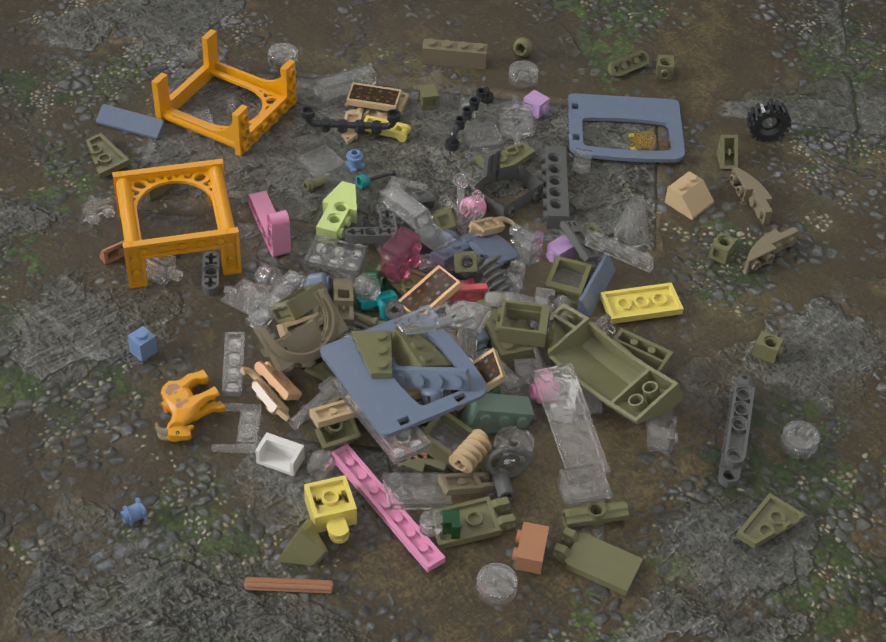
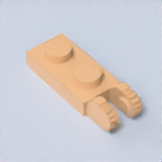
(278, 380)

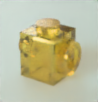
(642, 140)

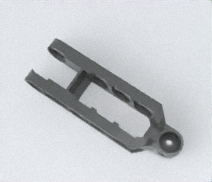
(736, 430)

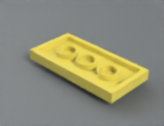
(641, 303)

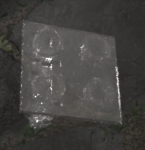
(244, 296)

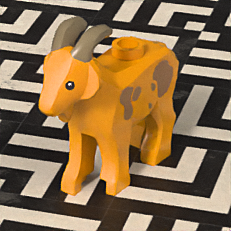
(185, 406)

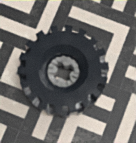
(776, 126)

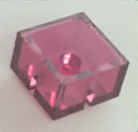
(400, 254)

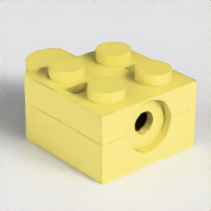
(331, 507)

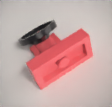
(469, 290)

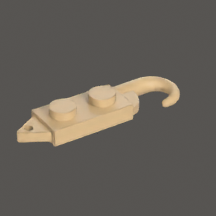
(352, 116)
(267, 394)

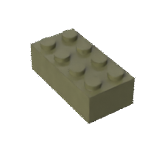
(507, 351)

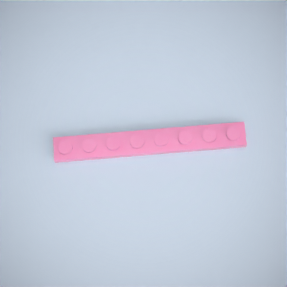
(397, 520)

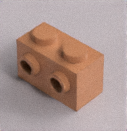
(531, 547)

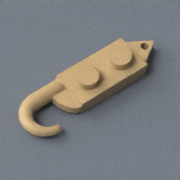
(489, 225)

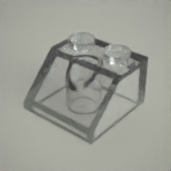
(583, 484)

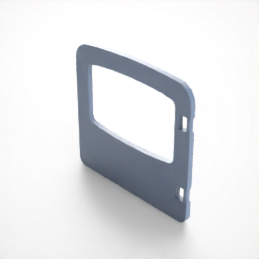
(626, 109)
(384, 399)

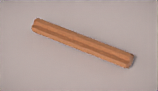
(288, 585)

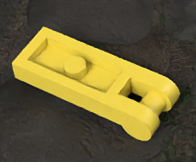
(399, 131)

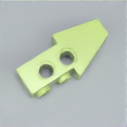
(338, 211)

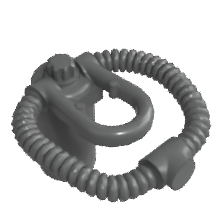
(501, 476)

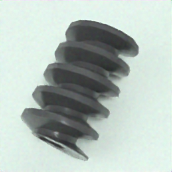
(493, 270)

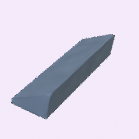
(130, 121)
(596, 285)

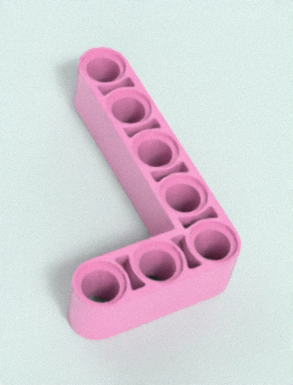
(272, 224)

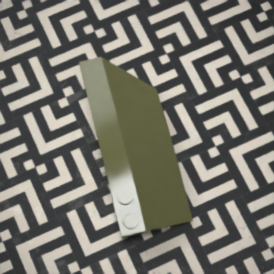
(609, 369)

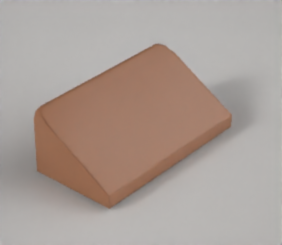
(112, 253)

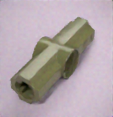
(595, 514)

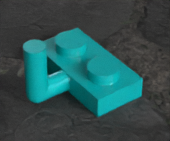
(381, 301)

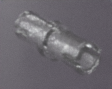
(303, 415)

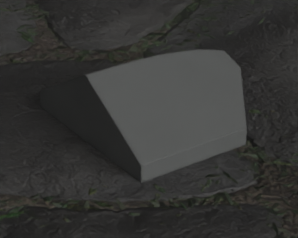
(425, 197)

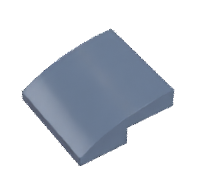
(493, 246)

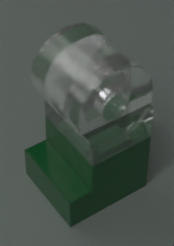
(440, 523)

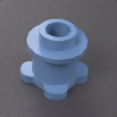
(354, 160)
(134, 512)

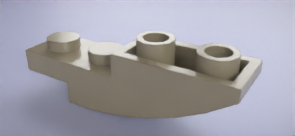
(753, 192)
(765, 248)
(344, 298)

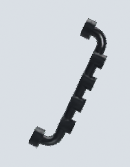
(482, 95)
(342, 125)

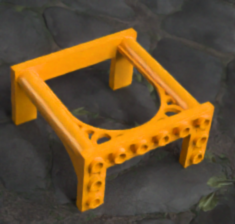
(241, 132)
(137, 250)

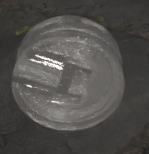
(280, 53)
(523, 74)
(799, 439)
(496, 584)

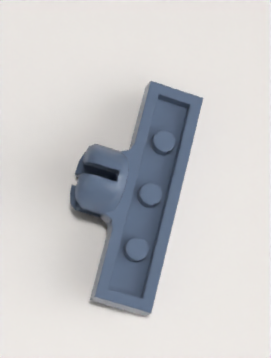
(446, 255)
(432, 380)

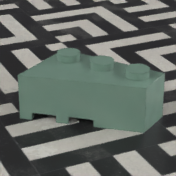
(497, 412)

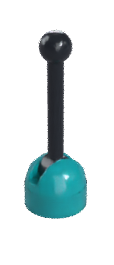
(364, 181)

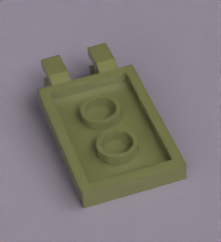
(478, 521)
(597, 560)

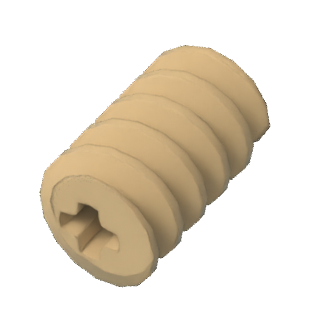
(471, 451)

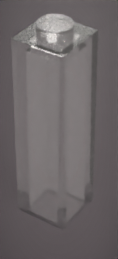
(341, 82)
(405, 207)

